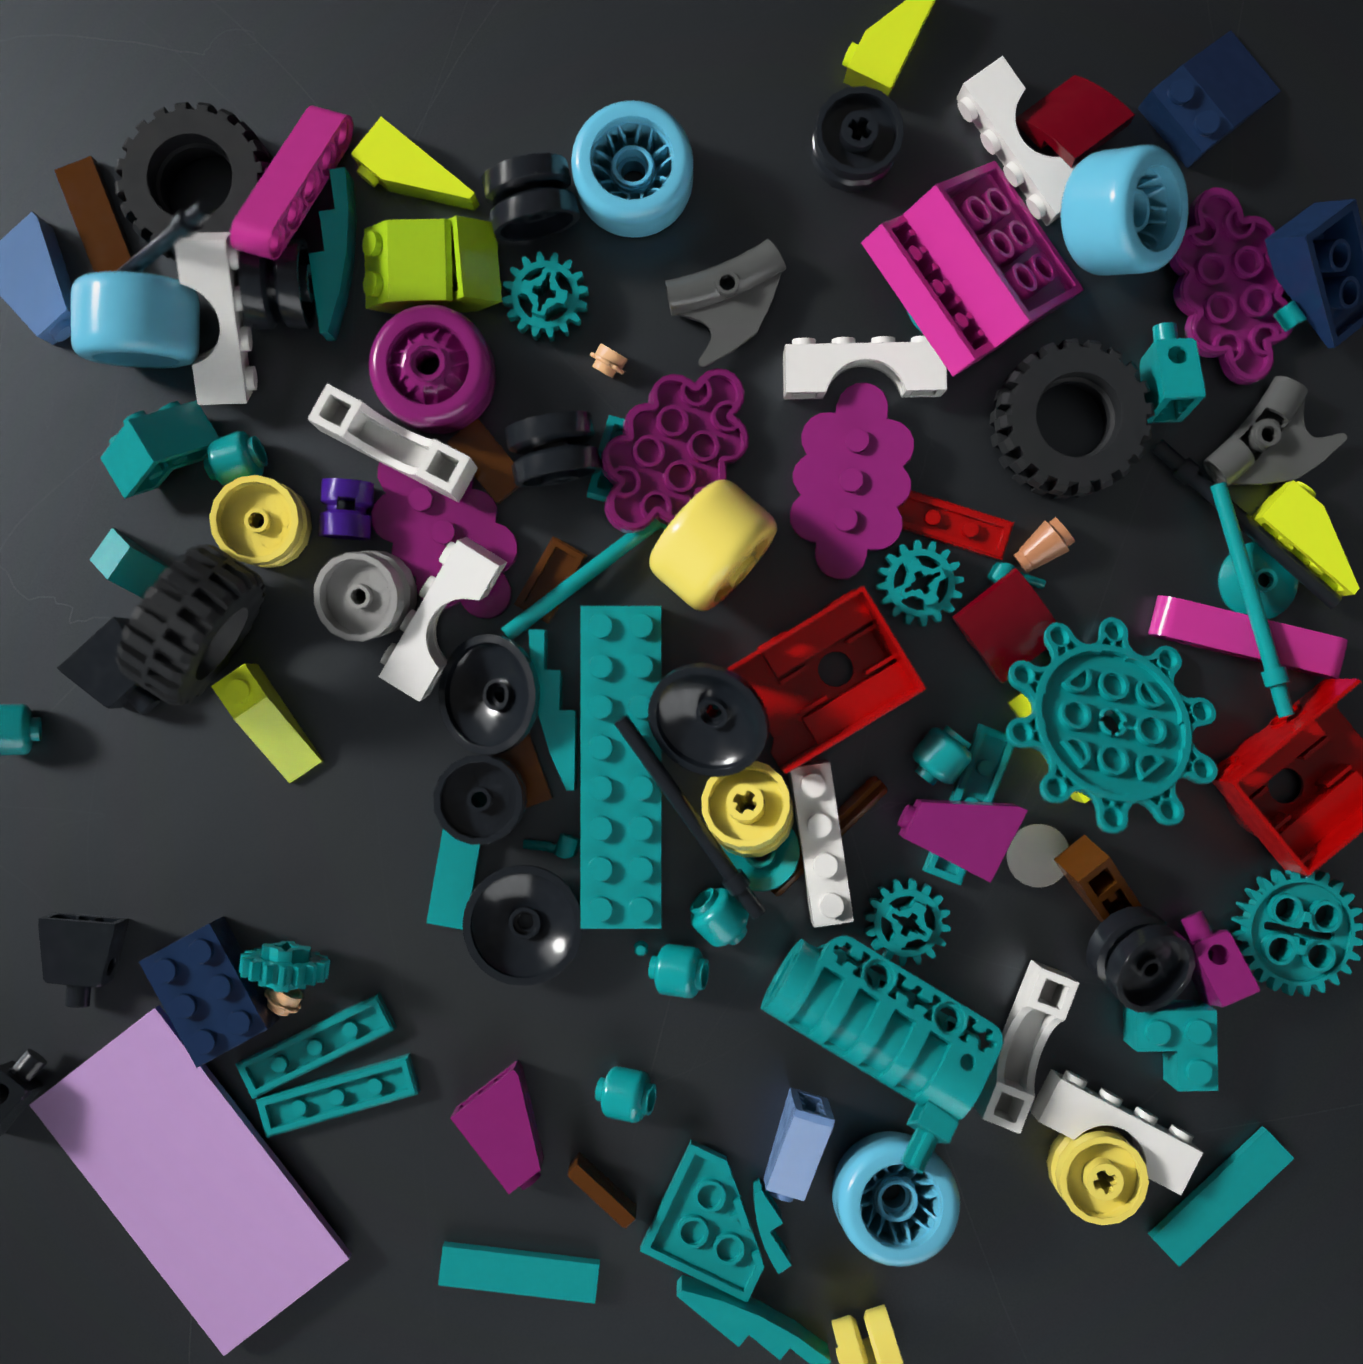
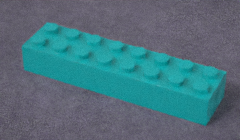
(617, 793)

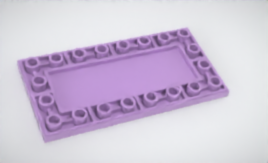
(191, 1181)

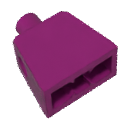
(1225, 975)

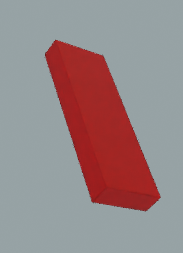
(955, 525)

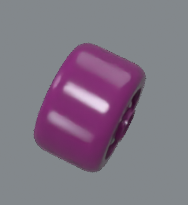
(452, 394)

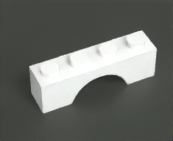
(991, 104)
(210, 267)
(910, 365)
(391, 444)
(417, 660)
(821, 844)
(1037, 1010)
(1073, 1108)

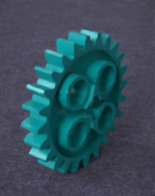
(1291, 964)

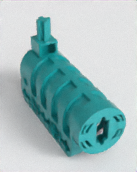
(887, 1034)

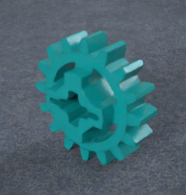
(562, 301)
(926, 600)
(914, 907)
(284, 966)

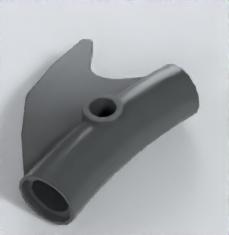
(729, 314)
(1272, 441)

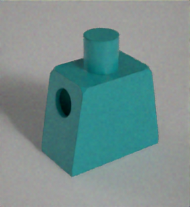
(1172, 374)

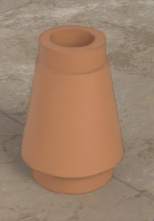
(1044, 545)

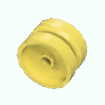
(256, 498)
(754, 831)
(1098, 1175)
(876, 1349)

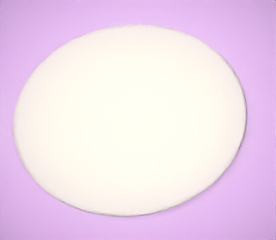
(1033, 853)

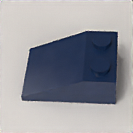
(1208, 98)
(1321, 267)

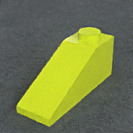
(886, 47)
(405, 169)
(1306, 531)
(267, 721)

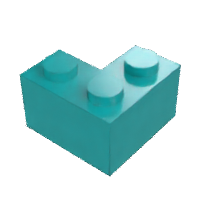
(157, 444)
(1185, 1035)

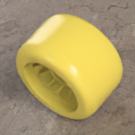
(712, 544)

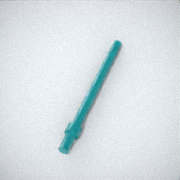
(578, 580)
(1273, 675)

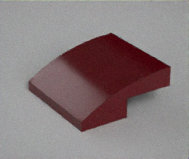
(1075, 119)
(1006, 623)

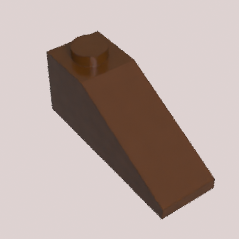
(1095, 878)

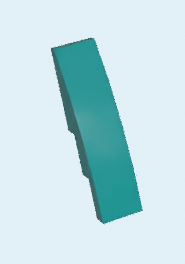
(335, 265)
(558, 724)
(763, 1323)

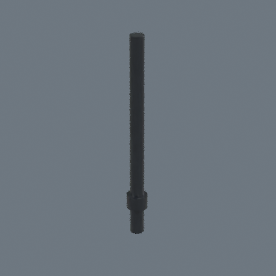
(184, 225)
(1188, 472)
(734, 879)

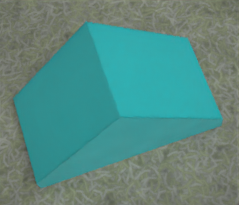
(127, 563)

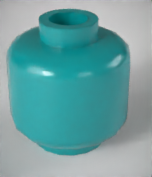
(235, 457)
(18, 729)
(942, 755)
(719, 917)
(679, 971)
(626, 1094)

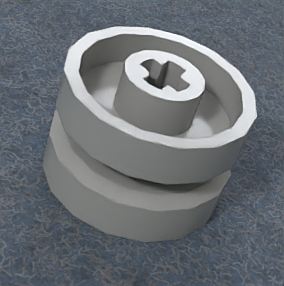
(364, 594)

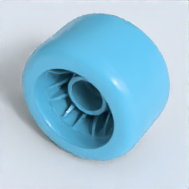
(629, 139)
(1124, 211)
(134, 320)
(900, 1229)

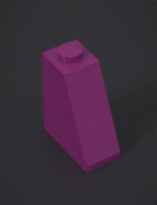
(963, 831)
(503, 1128)

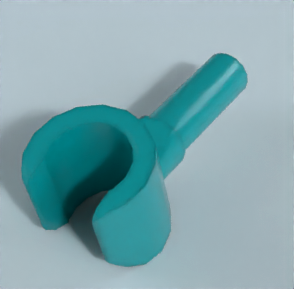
(1289, 316)
(1001, 569)
(565, 848)

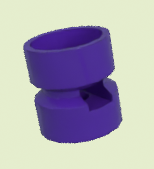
(346, 523)

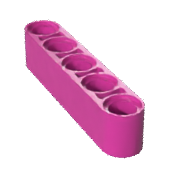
(291, 183)
(1232, 635)

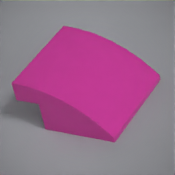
(971, 266)

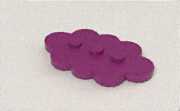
(1229, 286)
(673, 448)
(852, 481)
(425, 521)

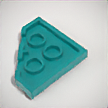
(705, 1225)

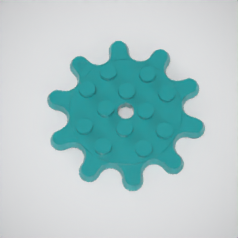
(1082, 753)

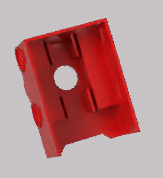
(804, 710)
(1329, 762)

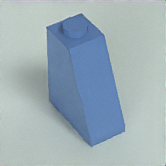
(36, 279)
(798, 1145)

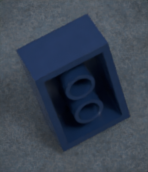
(205, 994)

